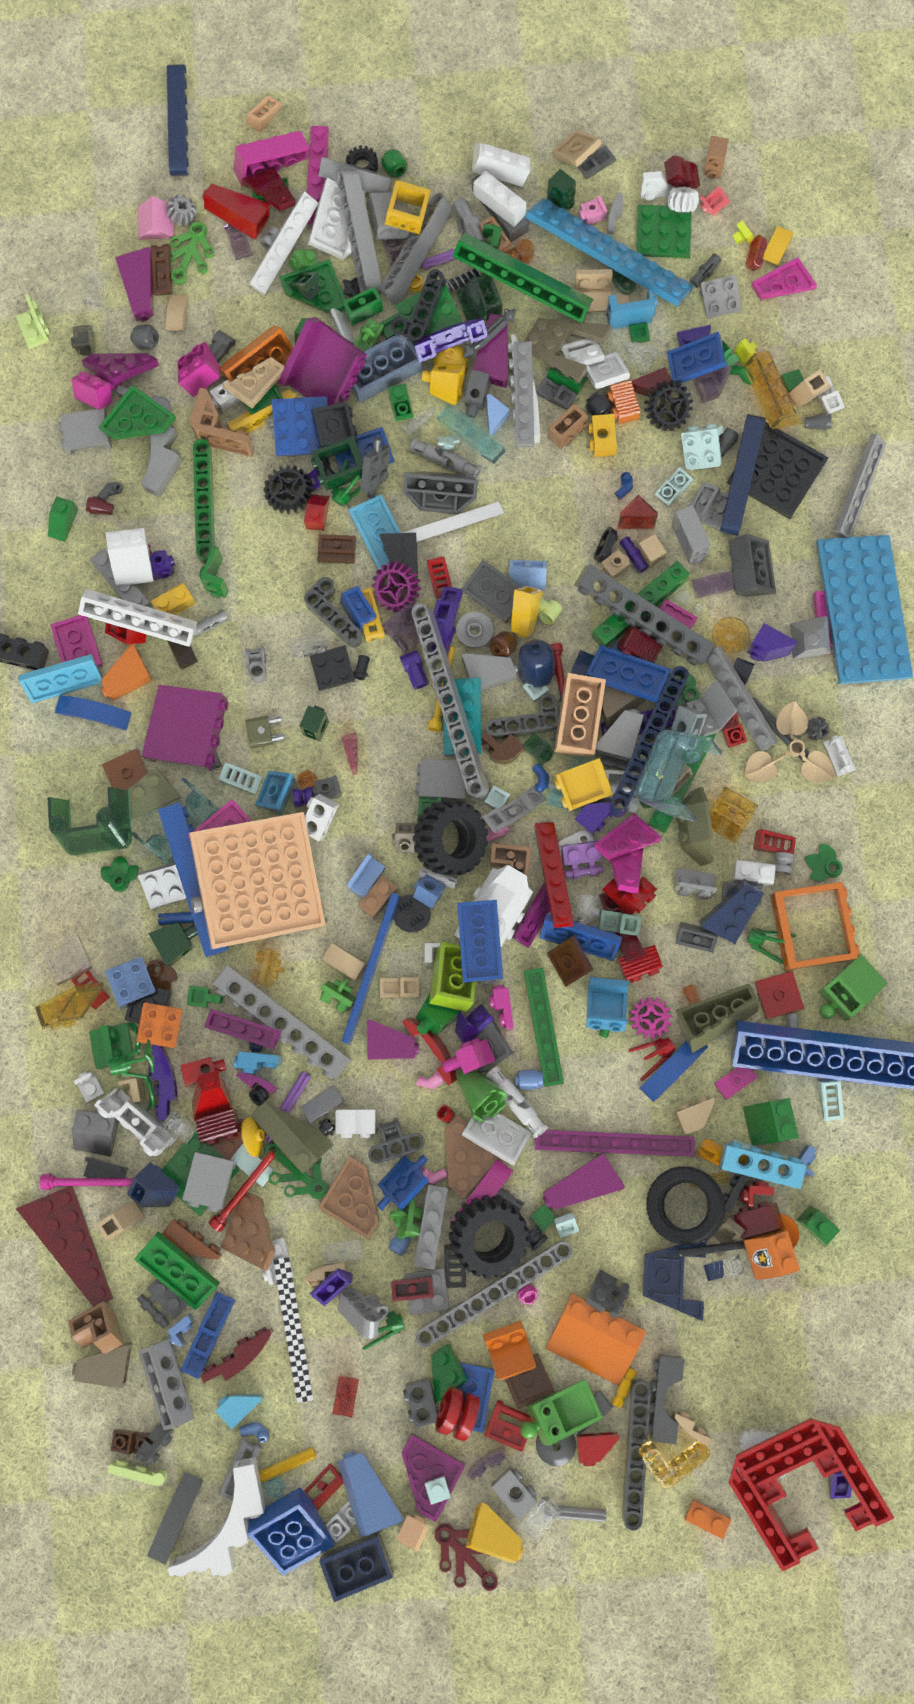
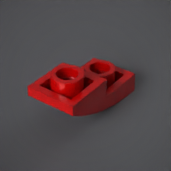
(734, 732)

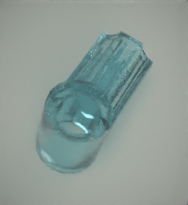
(554, 800)

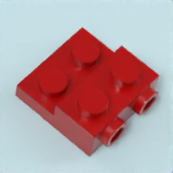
(630, 901)

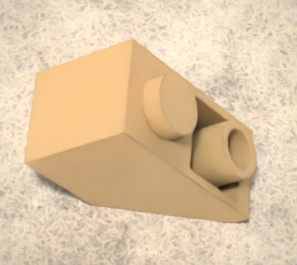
(809, 389)
(694, 1117)
(120, 1221)

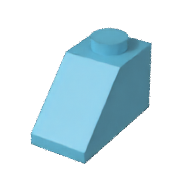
(236, 1407)

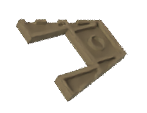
(550, 336)

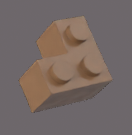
(514, 856)
(98, 1327)

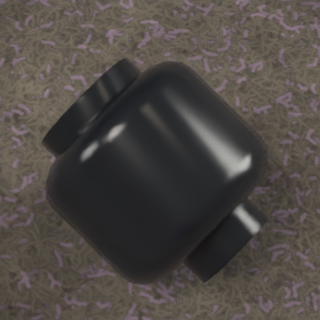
(598, 404)

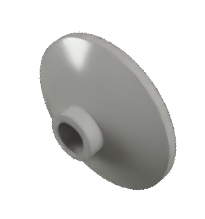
(472, 621)

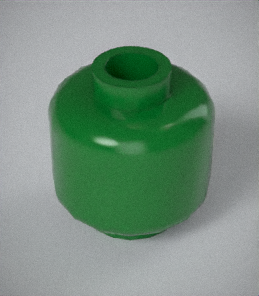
(394, 163)

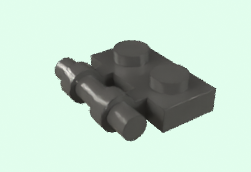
(601, 1291)
(166, 1298)

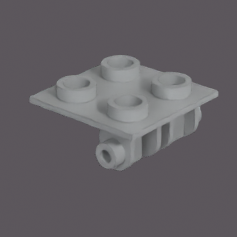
(721, 296)

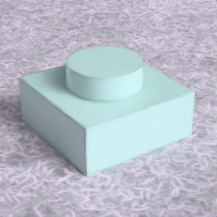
(535, 693)
(496, 798)
(566, 1225)
(437, 1489)

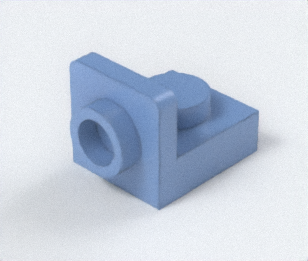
(808, 1157)
(182, 1326)

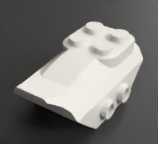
(512, 895)

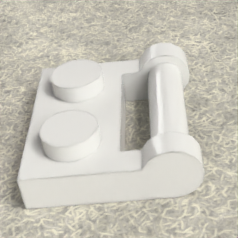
(587, 355)

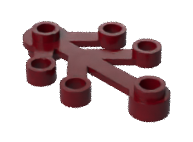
(462, 1554)

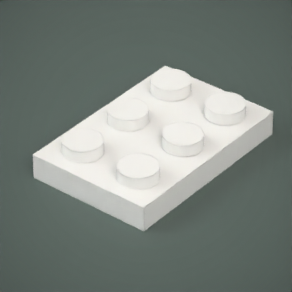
(498, 1136)

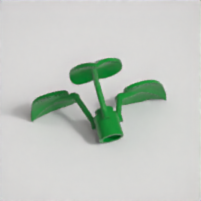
(122, 1065)

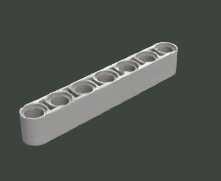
(359, 230)
(416, 249)

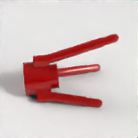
(663, 1048)

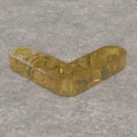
(667, 1468)

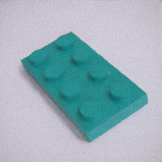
(470, 695)

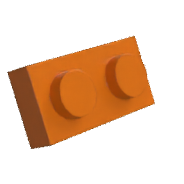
(707, 1519)

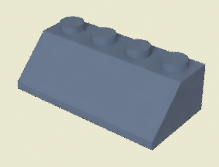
(385, 367)

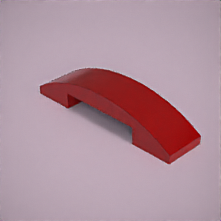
(436, 1045)

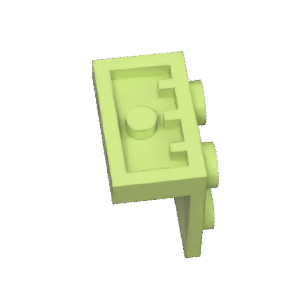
(33, 325)

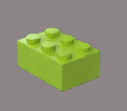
(447, 980)

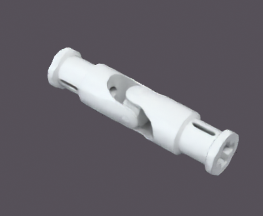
(526, 1114)

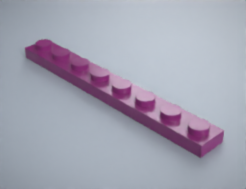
(616, 1143)

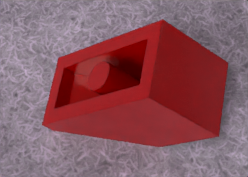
(316, 512)
(125, 635)
(595, 1446)

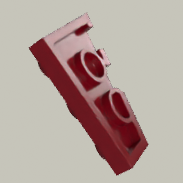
(271, 187)

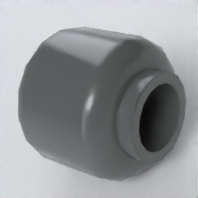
(144, 336)

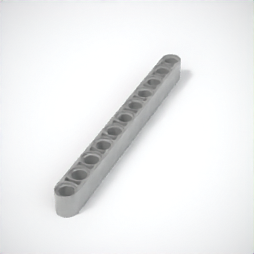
(455, 706)

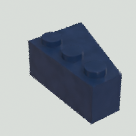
(734, 912)

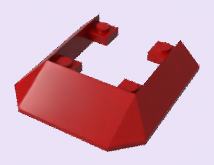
(757, 1484)

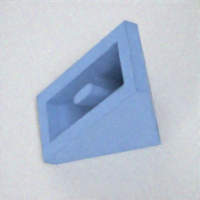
(497, 413)

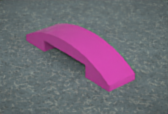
(491, 1182)

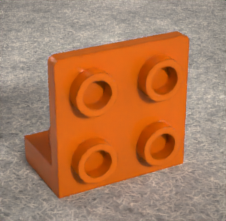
(159, 1025)
(509, 1350)

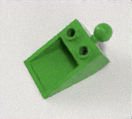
(852, 986)
(567, 1413)

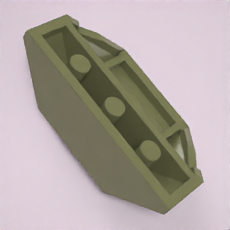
(697, 835)

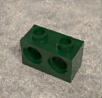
(562, 190)

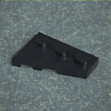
(401, 548)

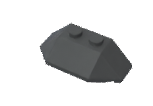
(440, 491)

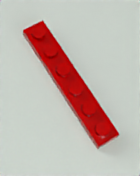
(553, 875)

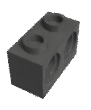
(426, 1401)

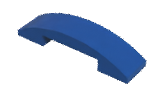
(93, 711)
(670, 1071)

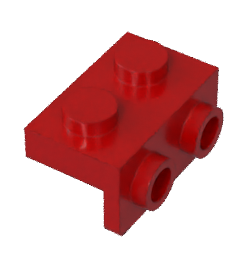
(760, 1188)

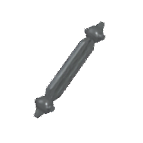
(492, 331)

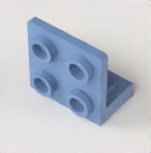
(130, 982)

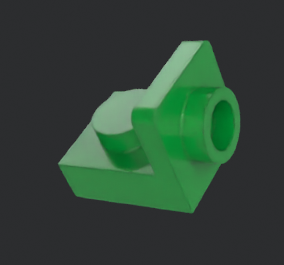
(494, 234)

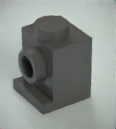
(333, 791)

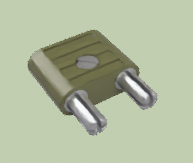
(260, 733)

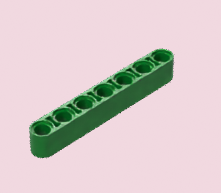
(203, 493)

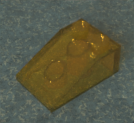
(68, 1006)

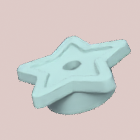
(447, 442)

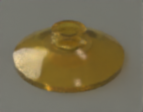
(731, 626)

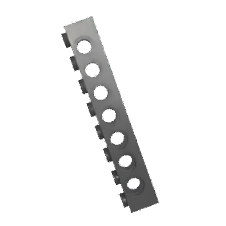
(701, 646)

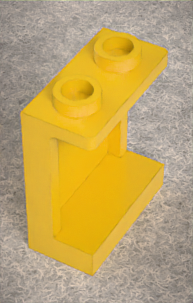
(583, 784)

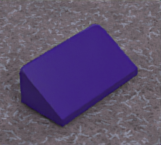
(332, 1286)

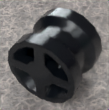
(536, 1238)

